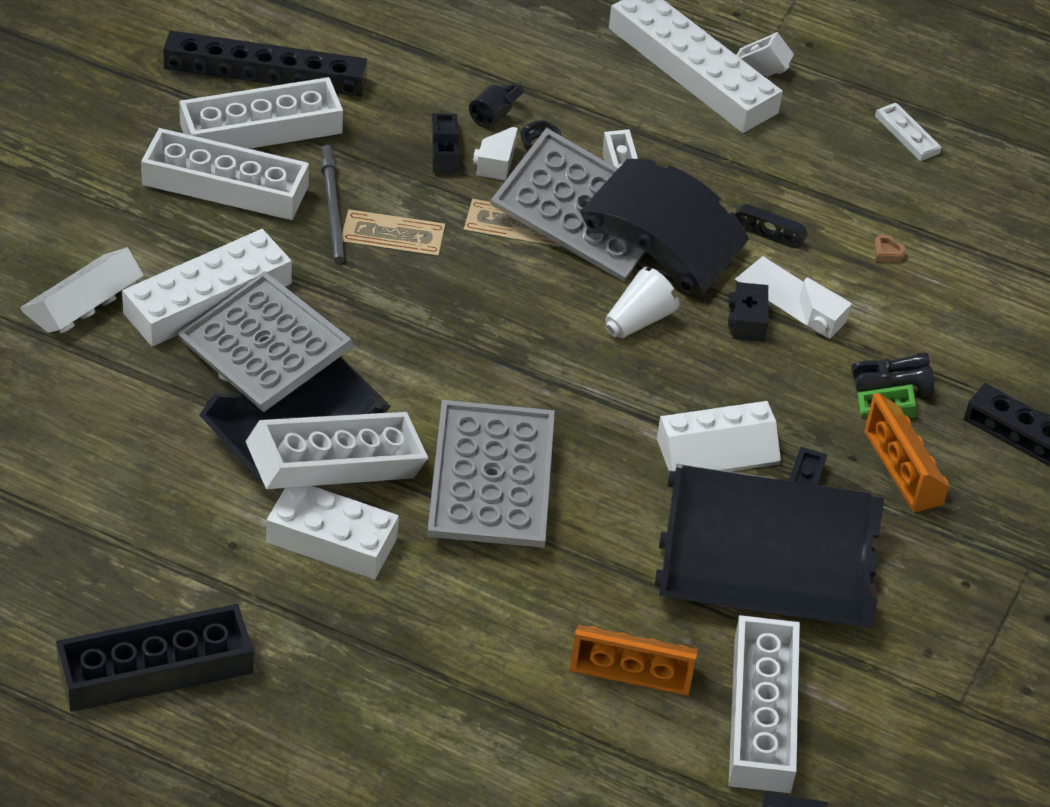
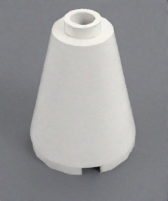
(641, 304)

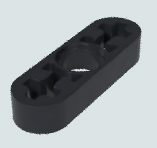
(789, 226)

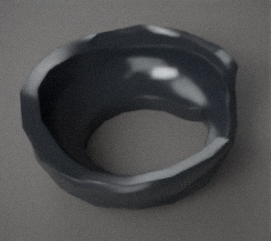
(535, 130)

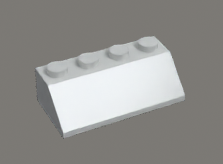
(84, 291)
(721, 438)

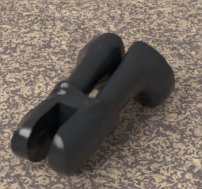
(912, 371)

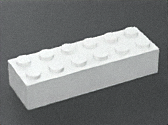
(265, 114)
(225, 173)
(186, 292)
(336, 449)
(764, 705)

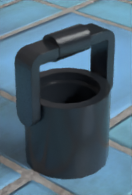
(494, 104)

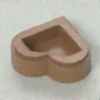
(888, 250)

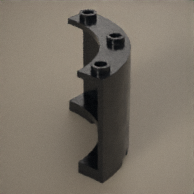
(669, 219)
(331, 392)

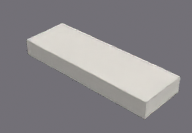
(908, 132)

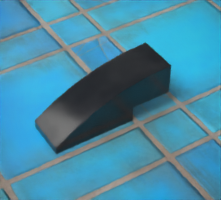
(445, 143)

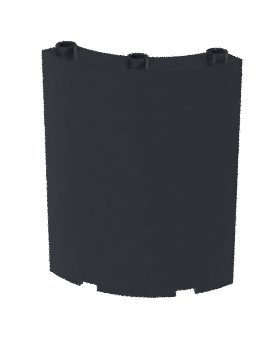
(771, 545)

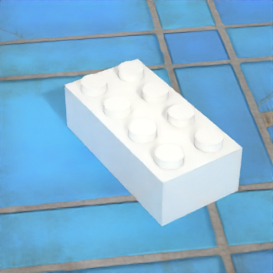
(332, 529)

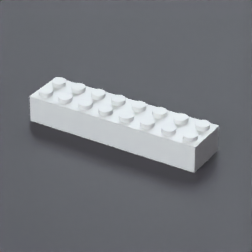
(696, 61)

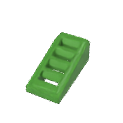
(896, 394)

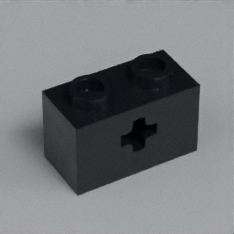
(749, 311)

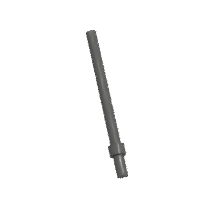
(328, 169)

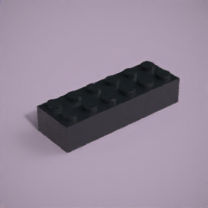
(154, 657)

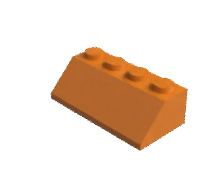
(905, 455)
(633, 659)

